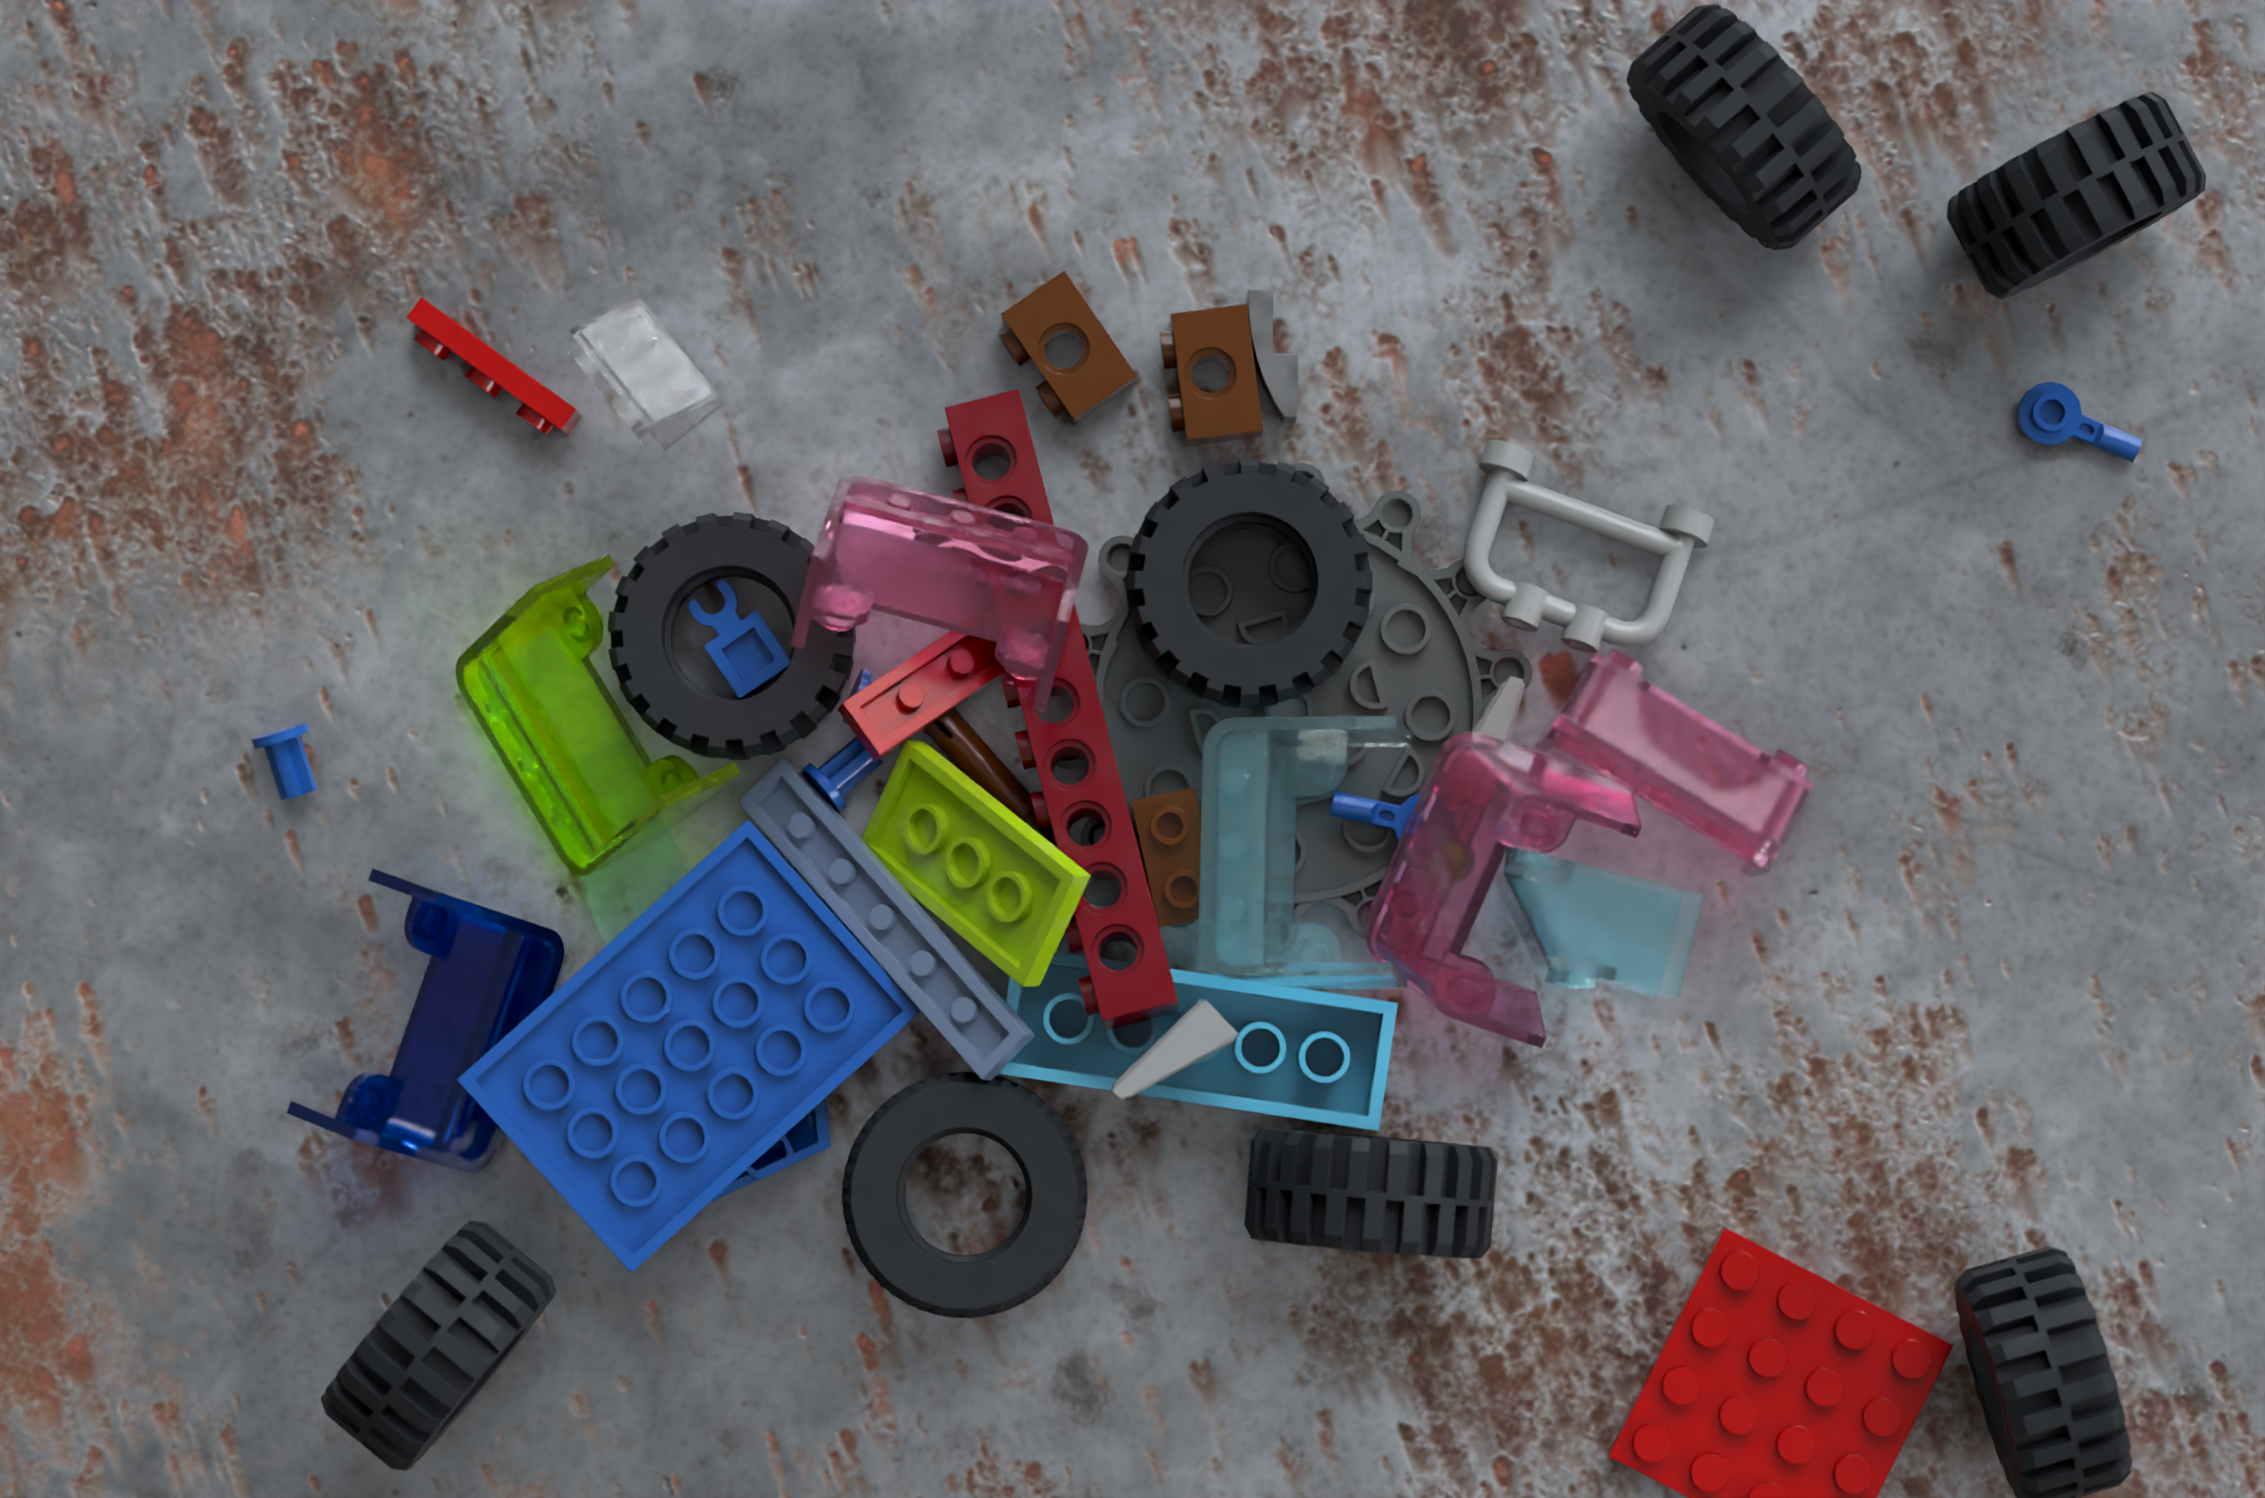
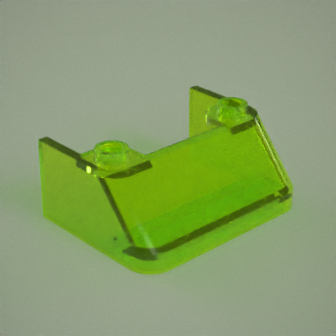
(565, 732)

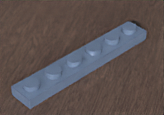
(886, 919)

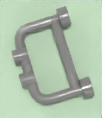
(1526, 603)

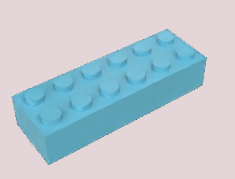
(1294, 1057)

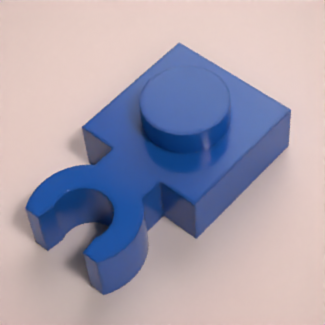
(745, 648)

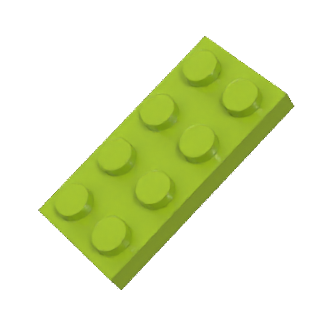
(974, 863)

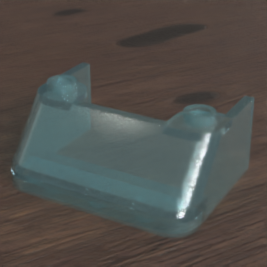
(1249, 841)
(1599, 923)

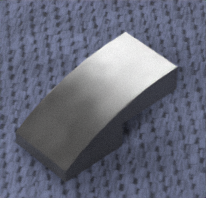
(1276, 370)

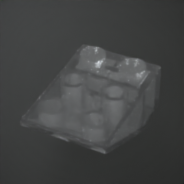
(656, 381)

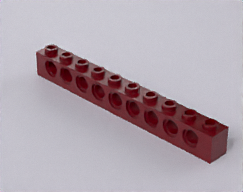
(1145, 988)

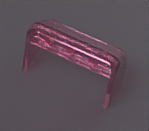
(948, 569)
(1679, 760)
(1468, 813)

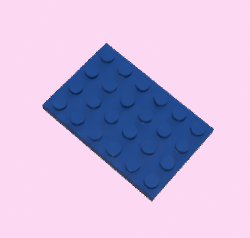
(688, 1046)

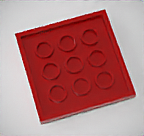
(1777, 1385)

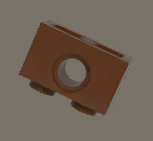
(1061, 311)
(1218, 336)
(1171, 852)

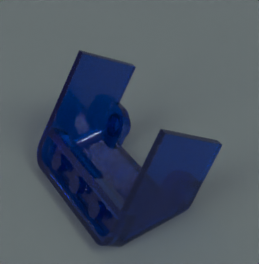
(477, 988)

